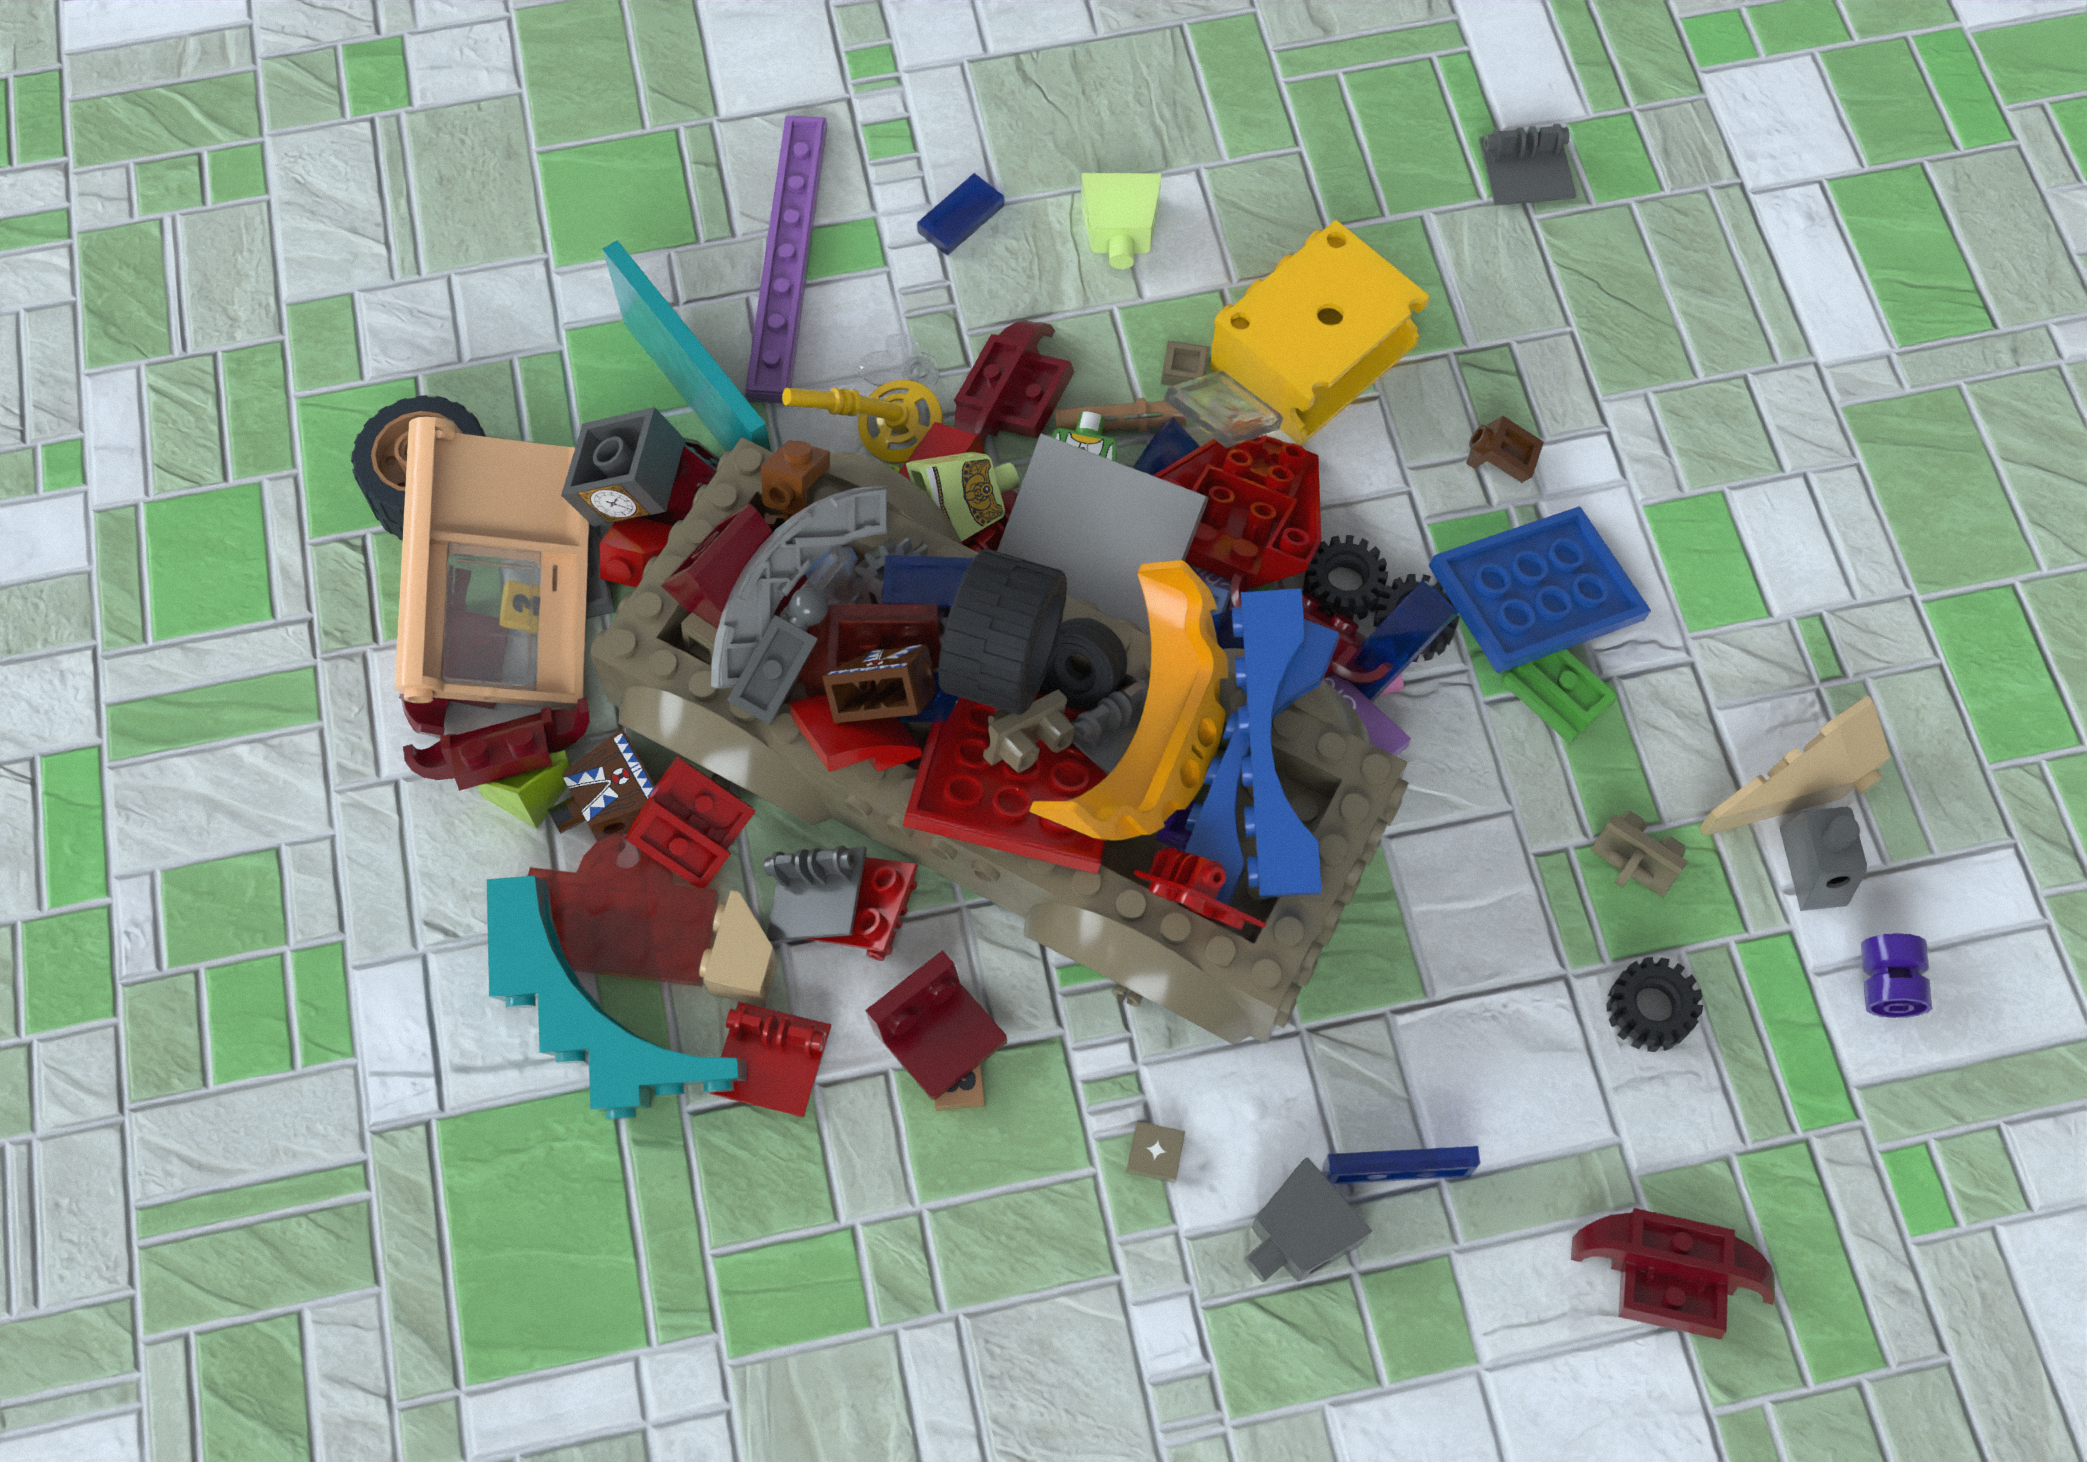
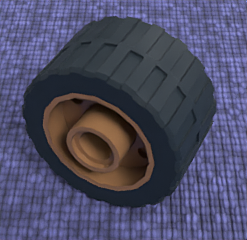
(382, 452)

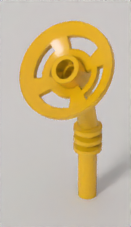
(889, 413)

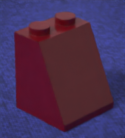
(712, 568)

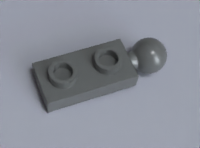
(780, 657)

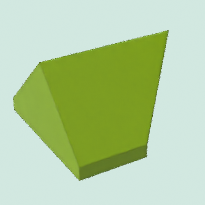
(530, 793)

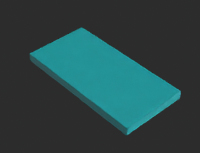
(682, 355)

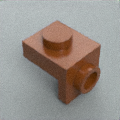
(790, 474)

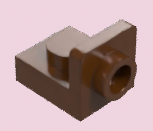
(1505, 447)

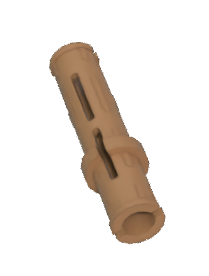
(1069, 417)

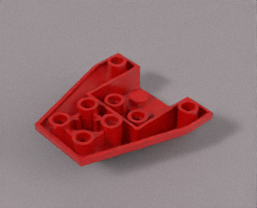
(1259, 508)

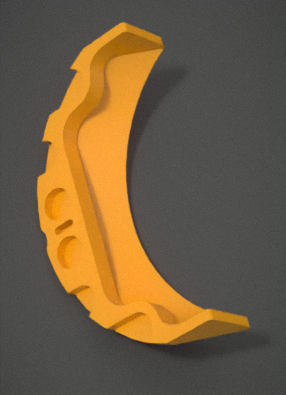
(1178, 722)

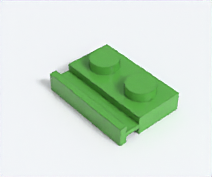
(1561, 692)

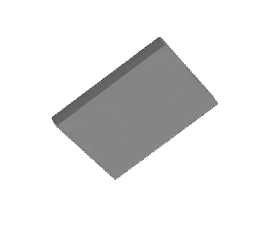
(1099, 525)

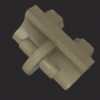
(1015, 735)
(1639, 855)

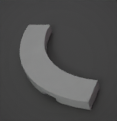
(779, 566)

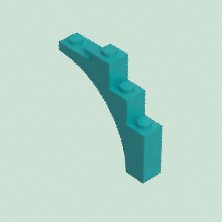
(531, 964)

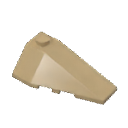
(1832, 765)

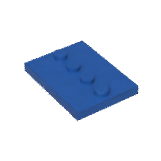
(1538, 589)

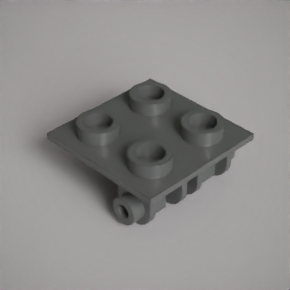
(1528, 165)
(1110, 727)
(815, 892)

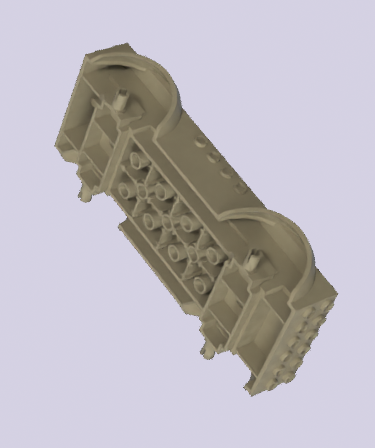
(1108, 920)

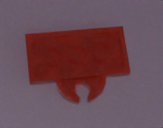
(630, 917)

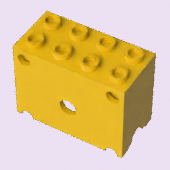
(1318, 329)

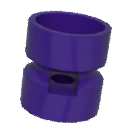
(1896, 975)

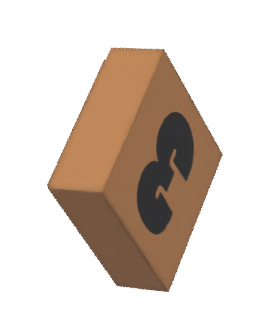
(964, 1094)

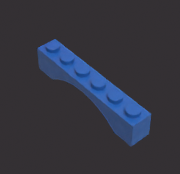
(1273, 639)
(1215, 821)

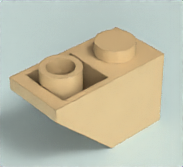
(741, 957)

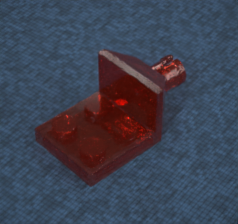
(858, 627)

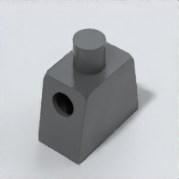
(1821, 849)
(1304, 1227)

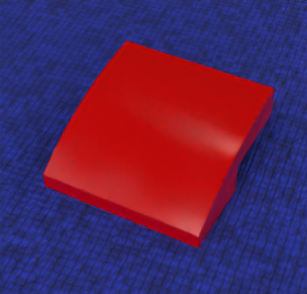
(838, 745)
(689, 823)

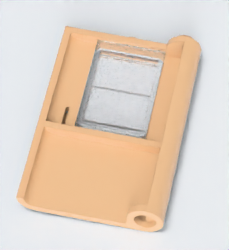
(478, 575)

